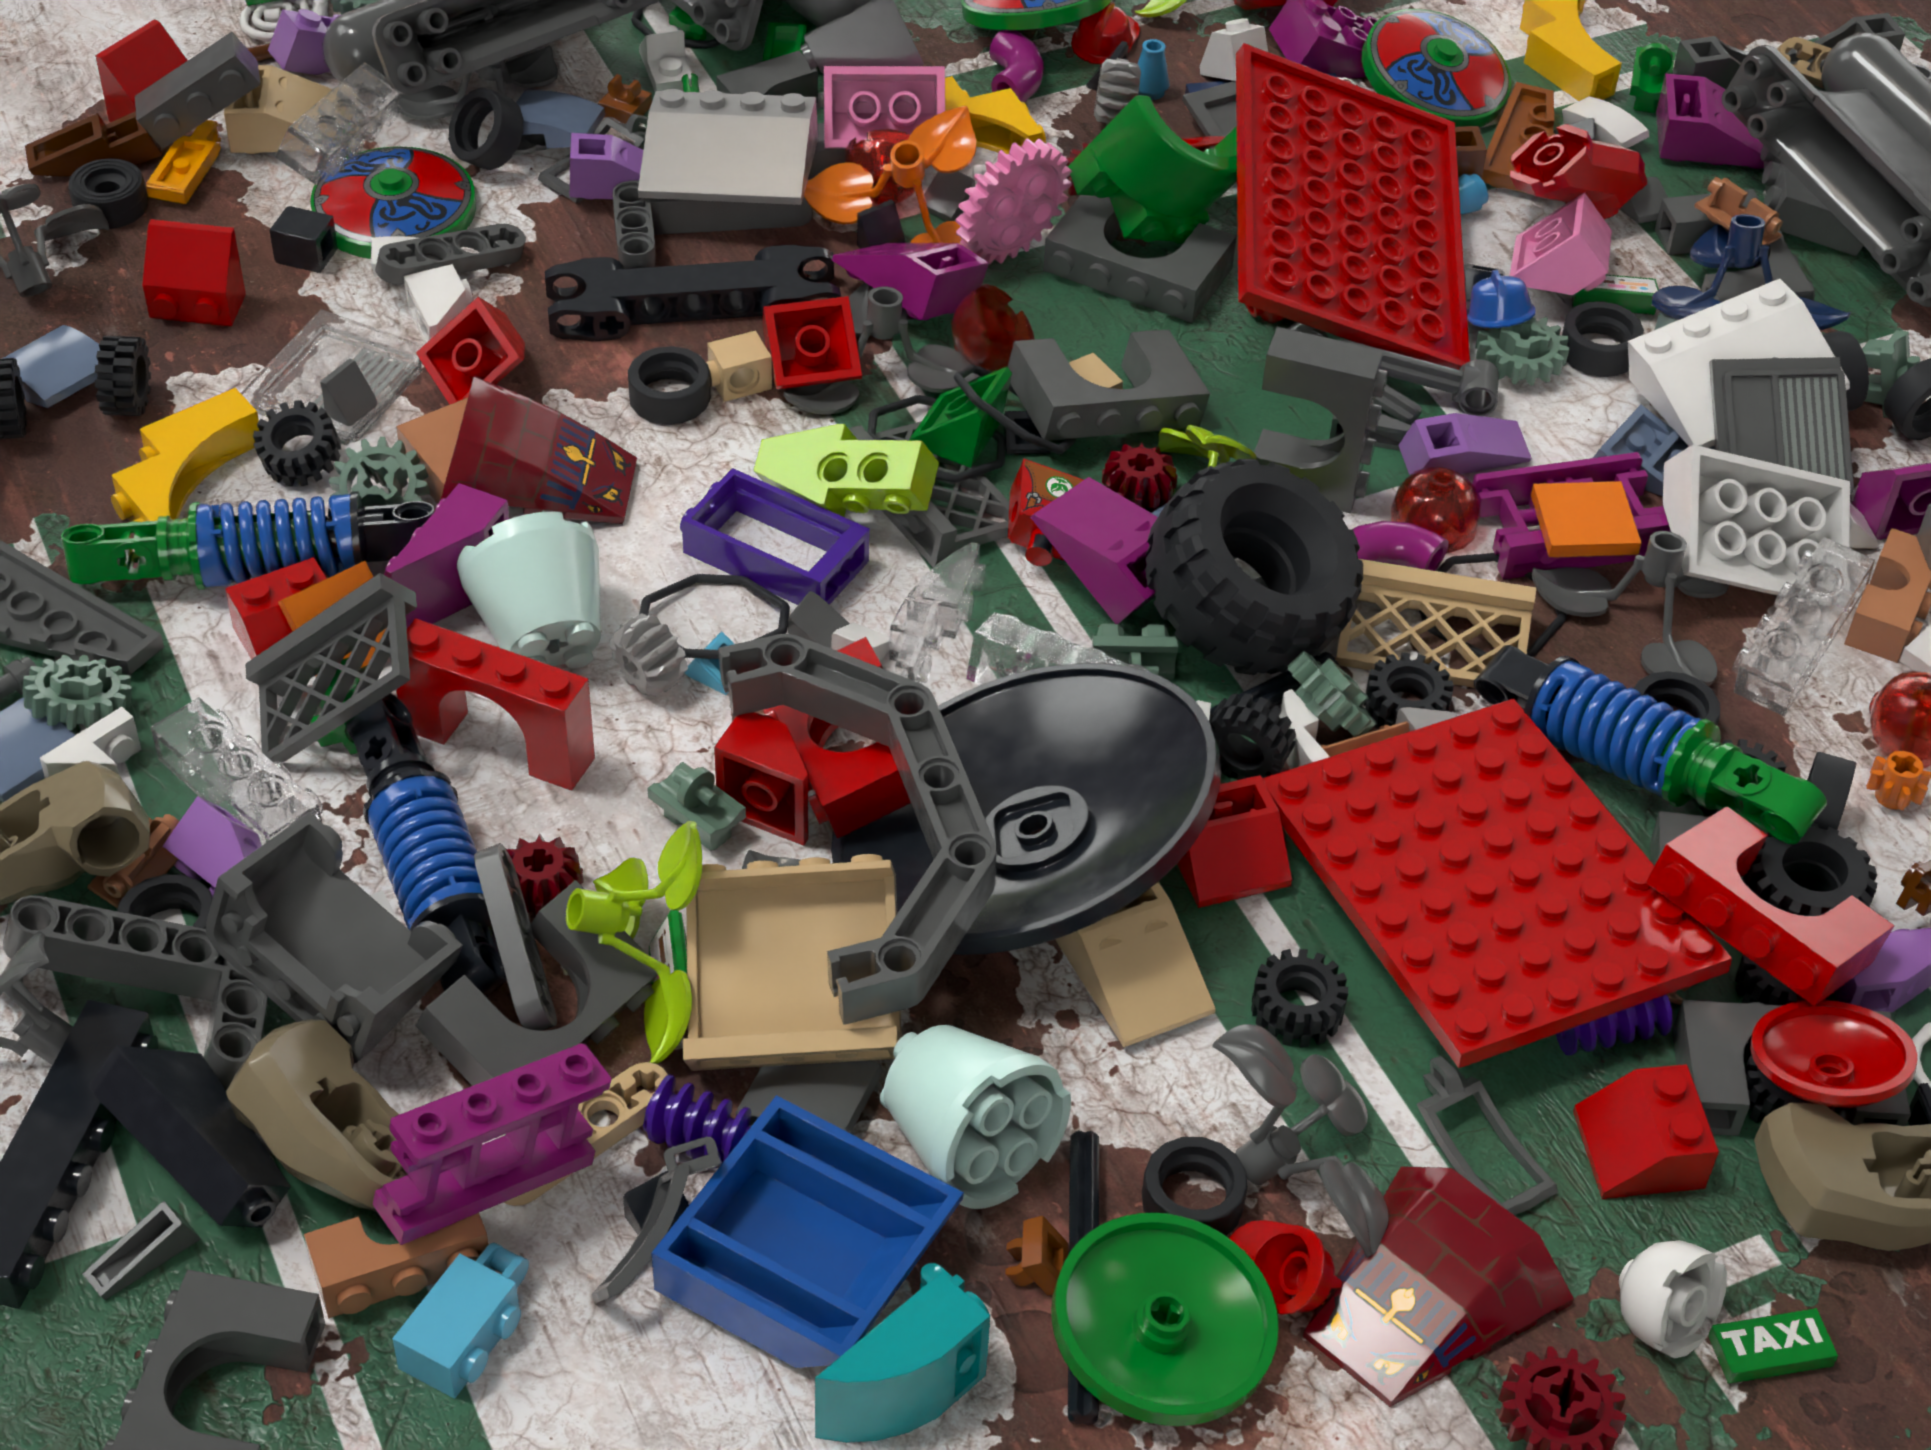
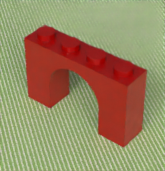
(541, 698)
(848, 785)
(1805, 953)

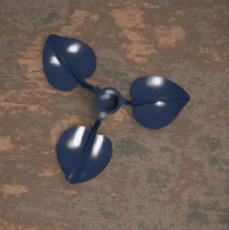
(1737, 249)

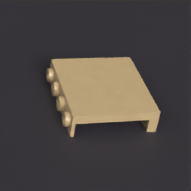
(763, 963)

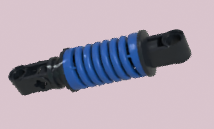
(424, 840)

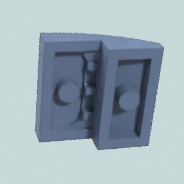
(558, 116)
(56, 365)
(1651, 439)
(22, 745)

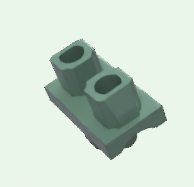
(1892, 359)
(1151, 650)
(692, 796)

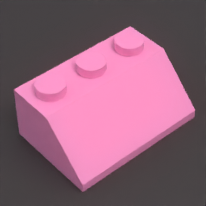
(879, 98)
(1564, 250)

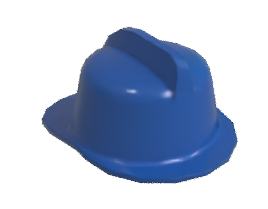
(1500, 302)

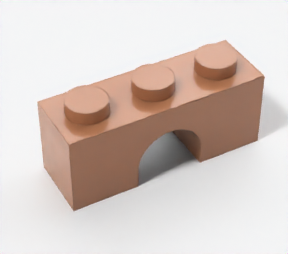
(1893, 599)
(360, 1272)

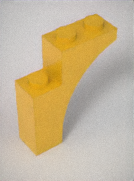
(1564, 50)
(995, 117)
(181, 454)

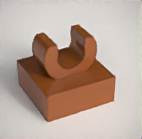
(625, 100)
(1041, 1253)

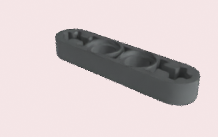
(495, 243)
(515, 938)

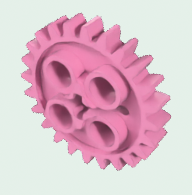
(1013, 200)

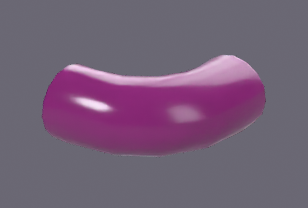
(1021, 64)
(1401, 544)

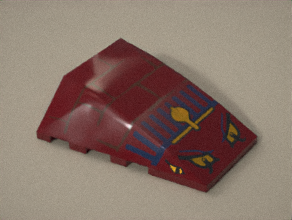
(538, 458)
(1438, 1287)

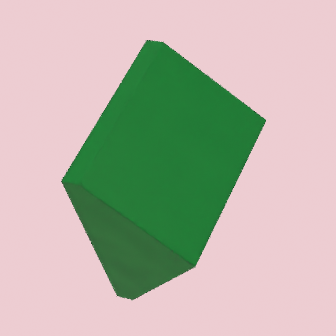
(959, 428)

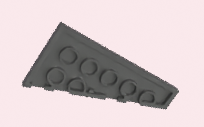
(60, 618)

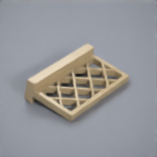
(1438, 597)

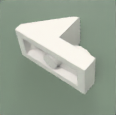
(665, 59)
(104, 742)

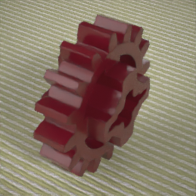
(1533, 1396)

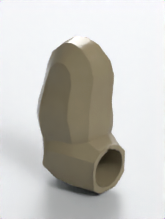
(69, 827)
(317, 1112)
(1848, 1179)

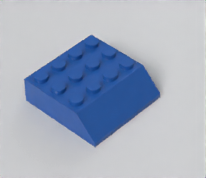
(801, 1237)

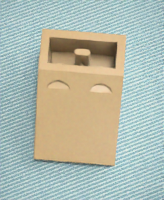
(263, 115)
(1140, 969)

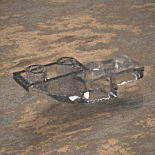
(935, 611)

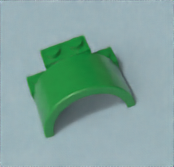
(1153, 175)

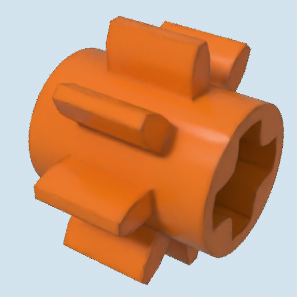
(1898, 780)

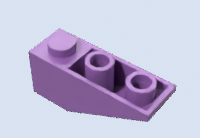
(299, 41)
(600, 164)
(1463, 443)
(210, 842)
(1895, 975)

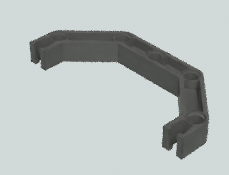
(904, 715)

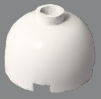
(1670, 1295)

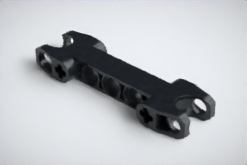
(617, 297)

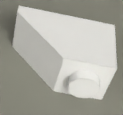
(1221, 51)
(435, 298)

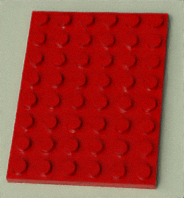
(1348, 211)
(1491, 881)

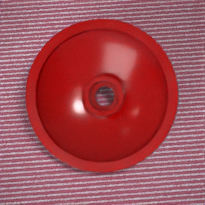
(1833, 1053)

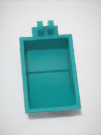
(906, 1365)

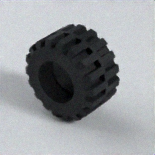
(1818, 862)

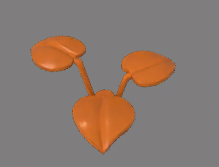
(941, 141)

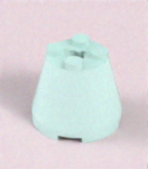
(537, 587)
(975, 1110)

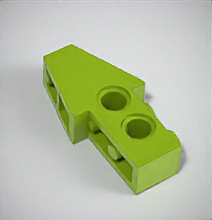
(849, 473)

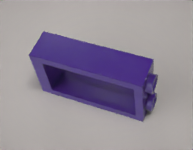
(841, 538)

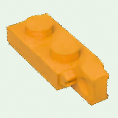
(185, 164)

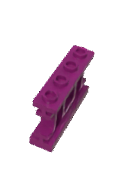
(1523, 549)
(459, 1175)

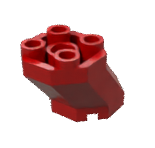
(1573, 164)

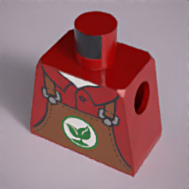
(1031, 491)

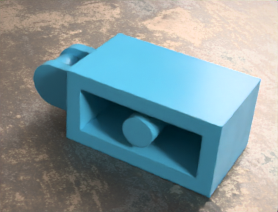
(462, 1320)

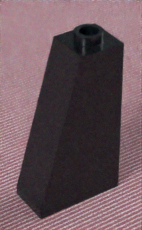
(190, 1128)

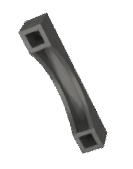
(1720, 62)

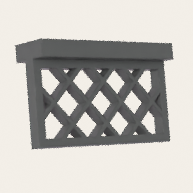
(932, 529)
(319, 649)

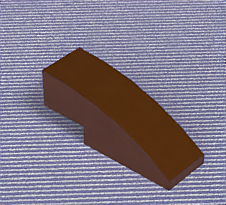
(90, 141)

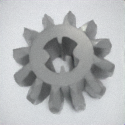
(1116, 88)
(648, 654)

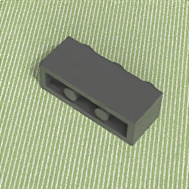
(197, 90)

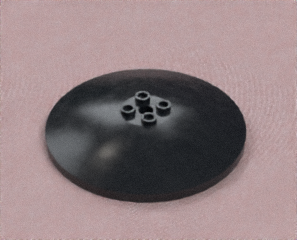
(1093, 756)

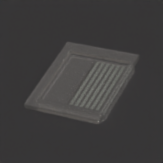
(320, 348)

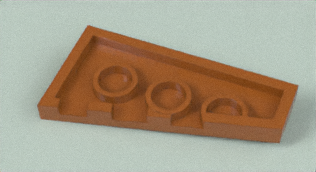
(1525, 114)

